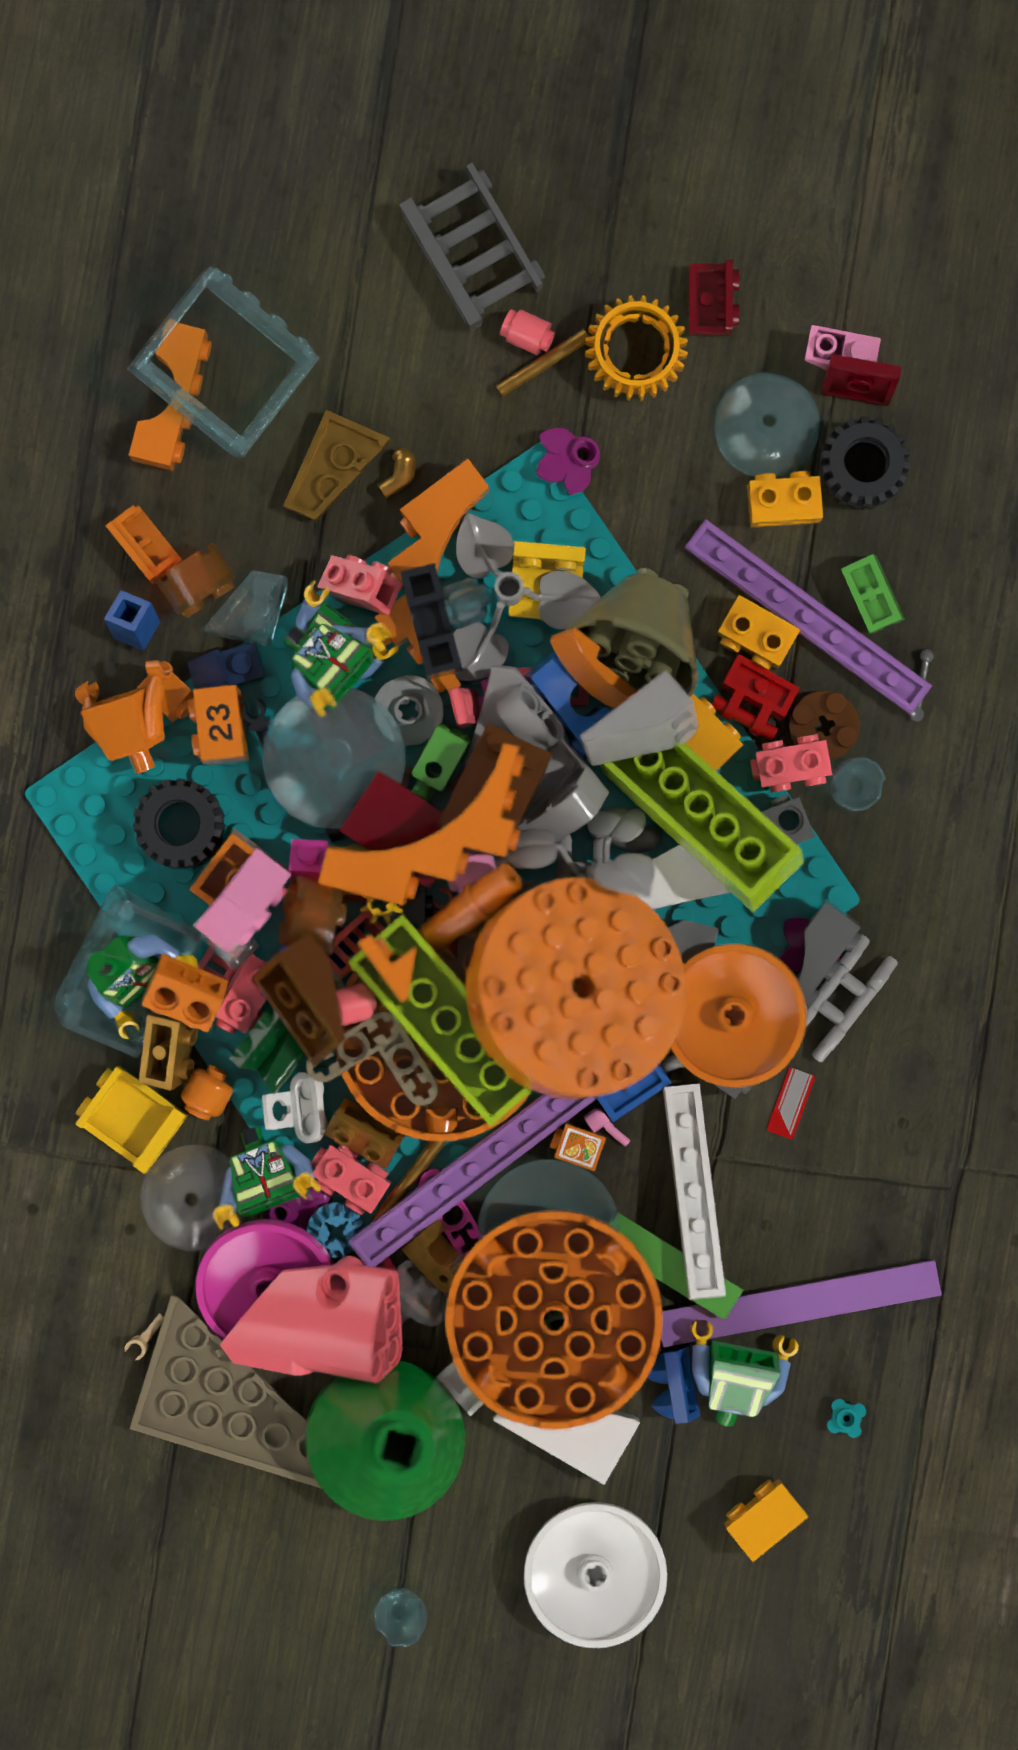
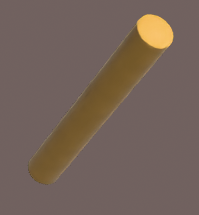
(542, 363)
(411, 1176)

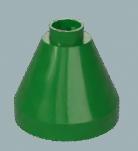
(350, 1429)

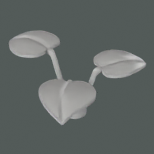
(481, 550)
(626, 874)

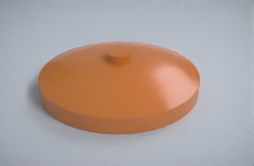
(739, 1016)

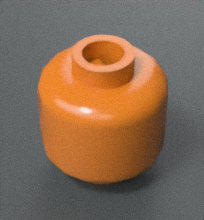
(207, 1092)

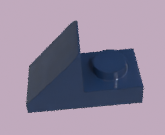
(226, 667)

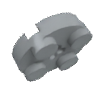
(428, 704)

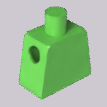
(447, 748)

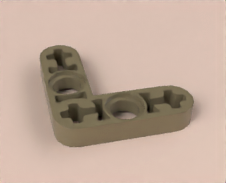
(386, 1047)

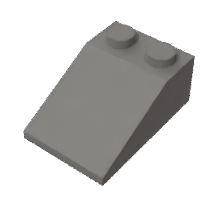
(643, 724)

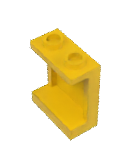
(130, 1117)

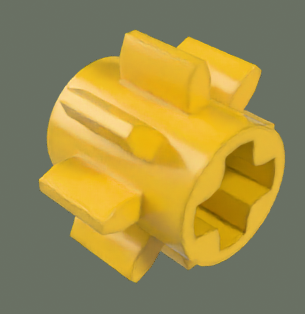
(391, 907)

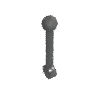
(926, 657)

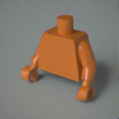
(128, 721)

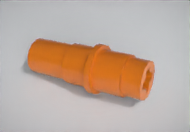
(472, 906)

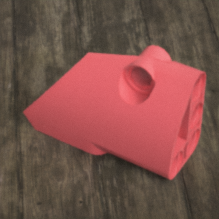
(323, 1321)

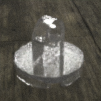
(420, 1297)

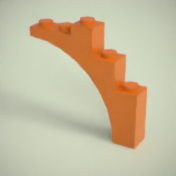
(433, 519)
(481, 826)

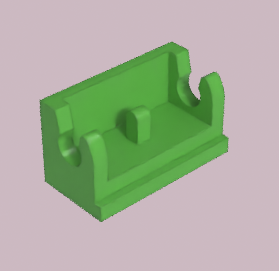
(872, 593)

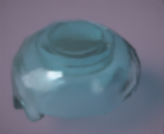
(857, 783)
(400, 1617)

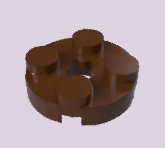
(835, 709)

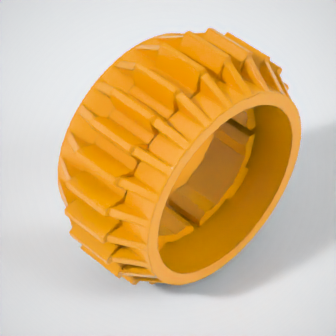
(631, 312)

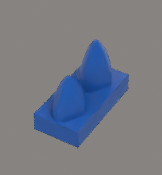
(680, 1399)

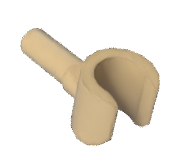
(145, 1337)

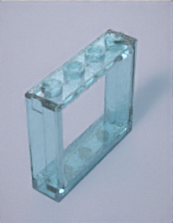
(269, 325)

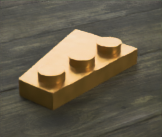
(332, 463)

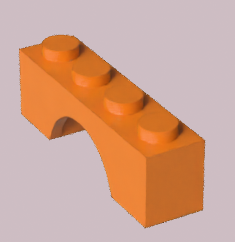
(159, 438)

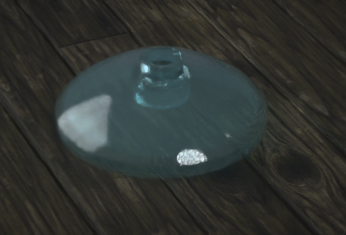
(760, 448)

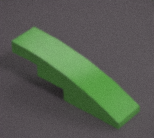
(669, 1268)

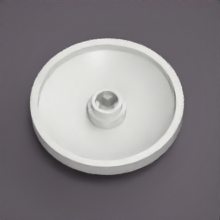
(595, 1575)

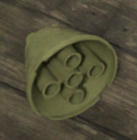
(643, 631)

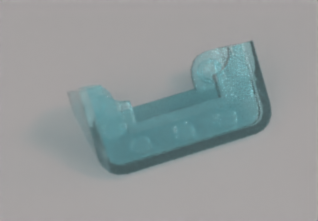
(120, 915)

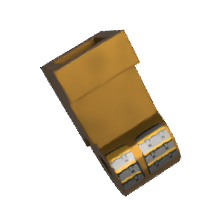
(434, 1256)

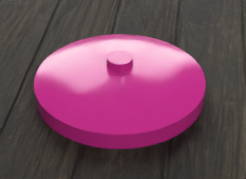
(245, 1263)

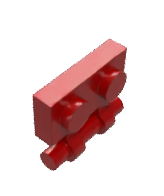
(761, 689)

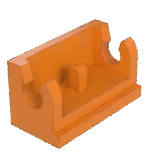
(143, 543)

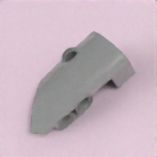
(570, 789)

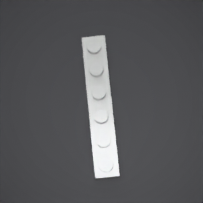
(694, 1192)

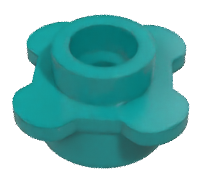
(840, 1409)

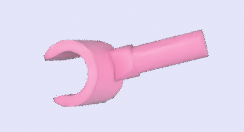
(597, 1119)

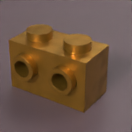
(166, 1052)

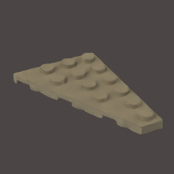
(217, 1406)

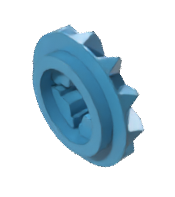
(335, 1214)

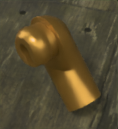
(402, 475)

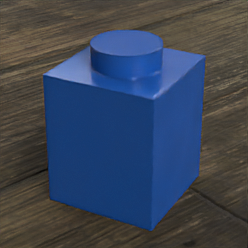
(132, 620)

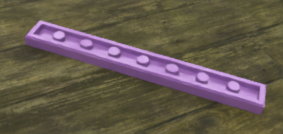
(804, 612)
(463, 1176)
(806, 1302)

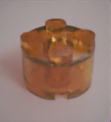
(196, 580)
(311, 910)

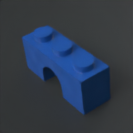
(555, 686)

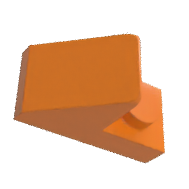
(397, 974)

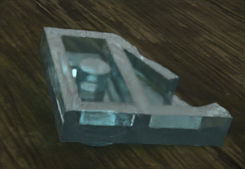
(251, 610)

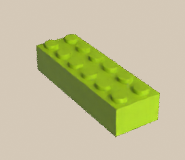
(709, 820)
(441, 1022)

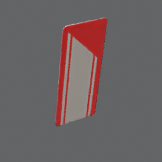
(790, 1103)

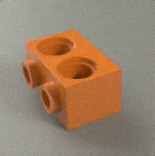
(186, 987)

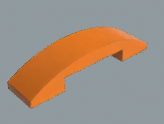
(579, 658)

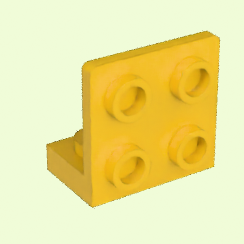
(534, 561)

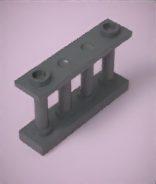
(455, 276)

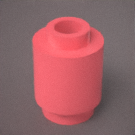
(527, 331)
(356, 1003)

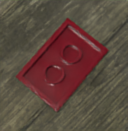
(391, 818)

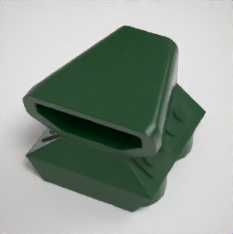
(269, 1051)

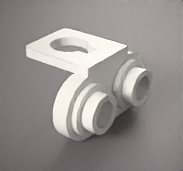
(304, 1108)

